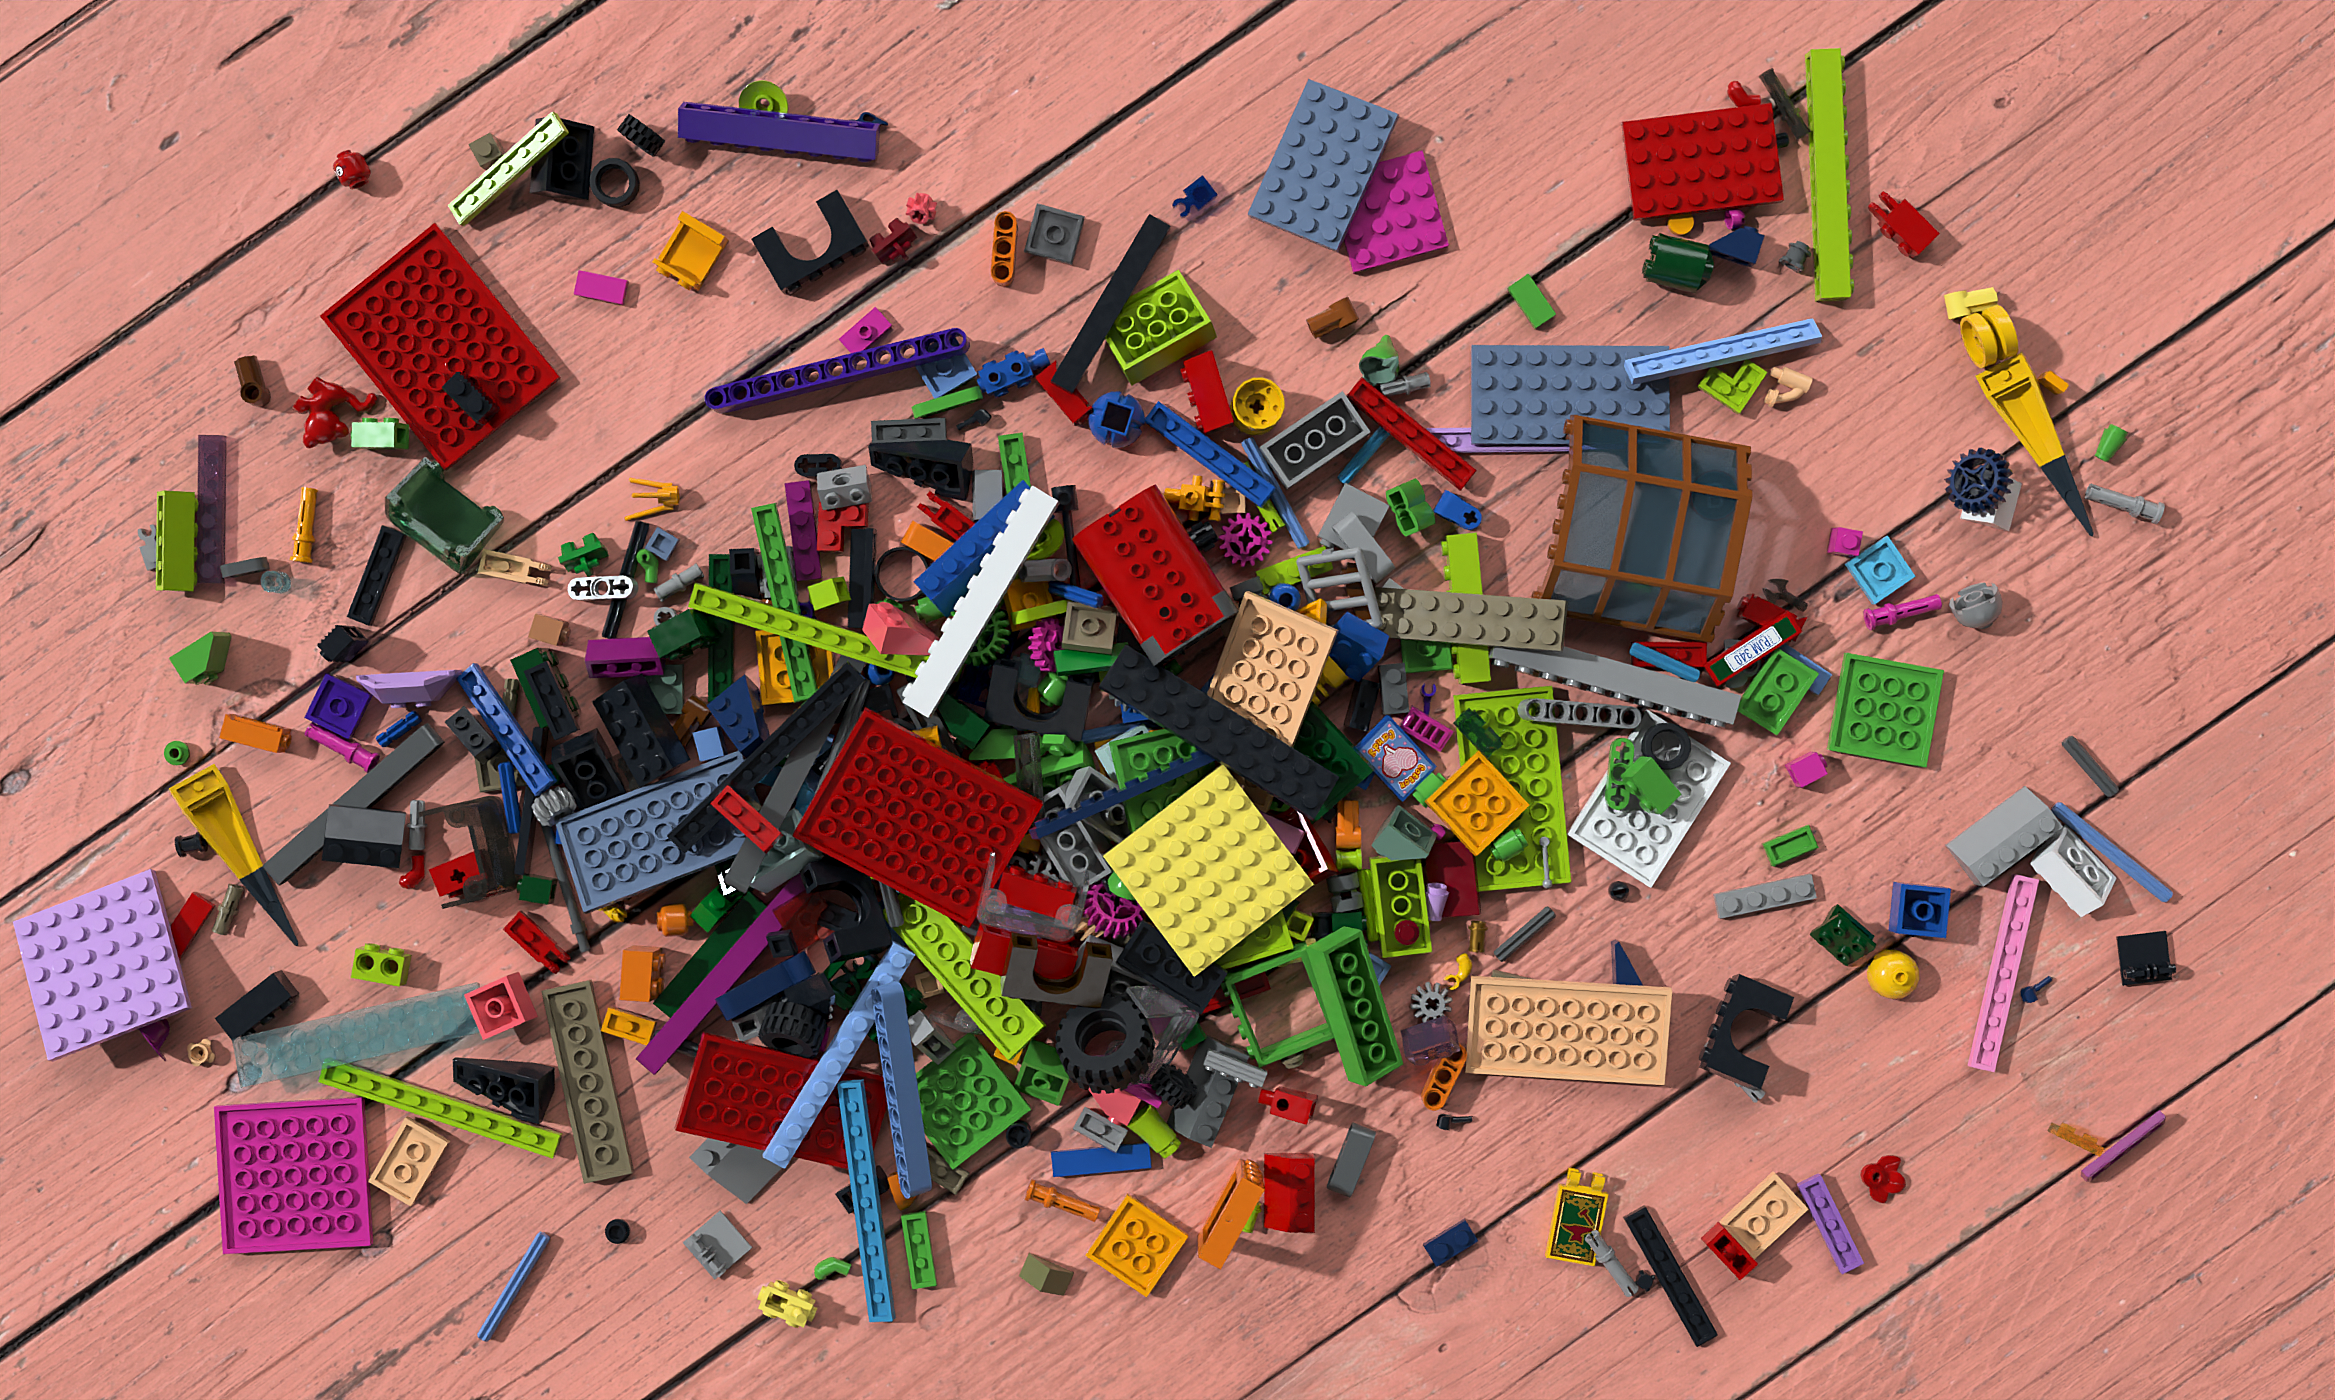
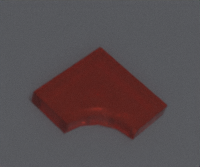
(801, 917)

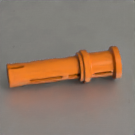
(1051, 1197)

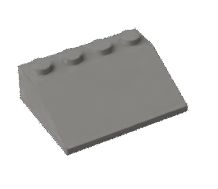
(735, 1167)

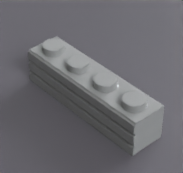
(1234, 1067)

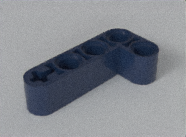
(765, 985)

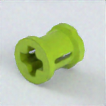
(1348, 860)

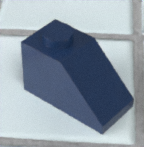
(1739, 246)

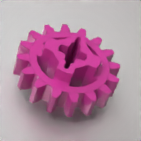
(1234, 539)
(1045, 640)

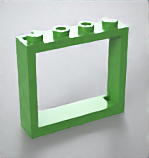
(1292, 1044)

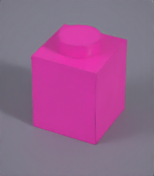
(1844, 542)
(1807, 769)

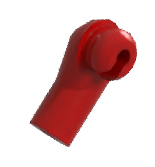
(1740, 97)
(415, 875)

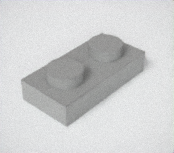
(1100, 1130)

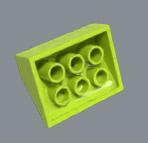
(1158, 328)

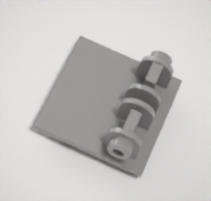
(717, 1245)

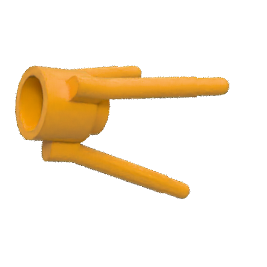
(667, 496)

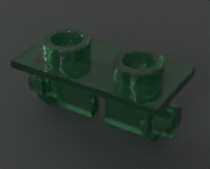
(1471, 726)

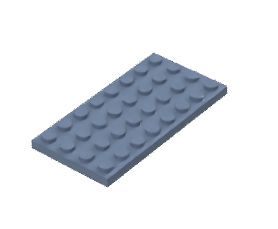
(1531, 390)
(624, 842)

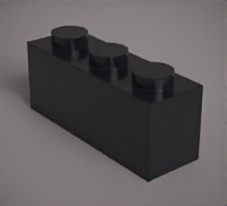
(258, 1006)

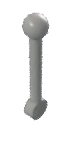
(1544, 842)

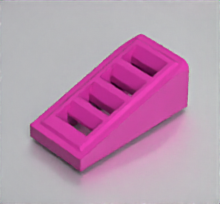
(1404, 725)

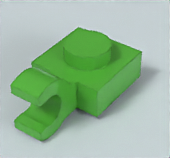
(1056, 744)

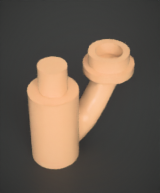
(1797, 381)

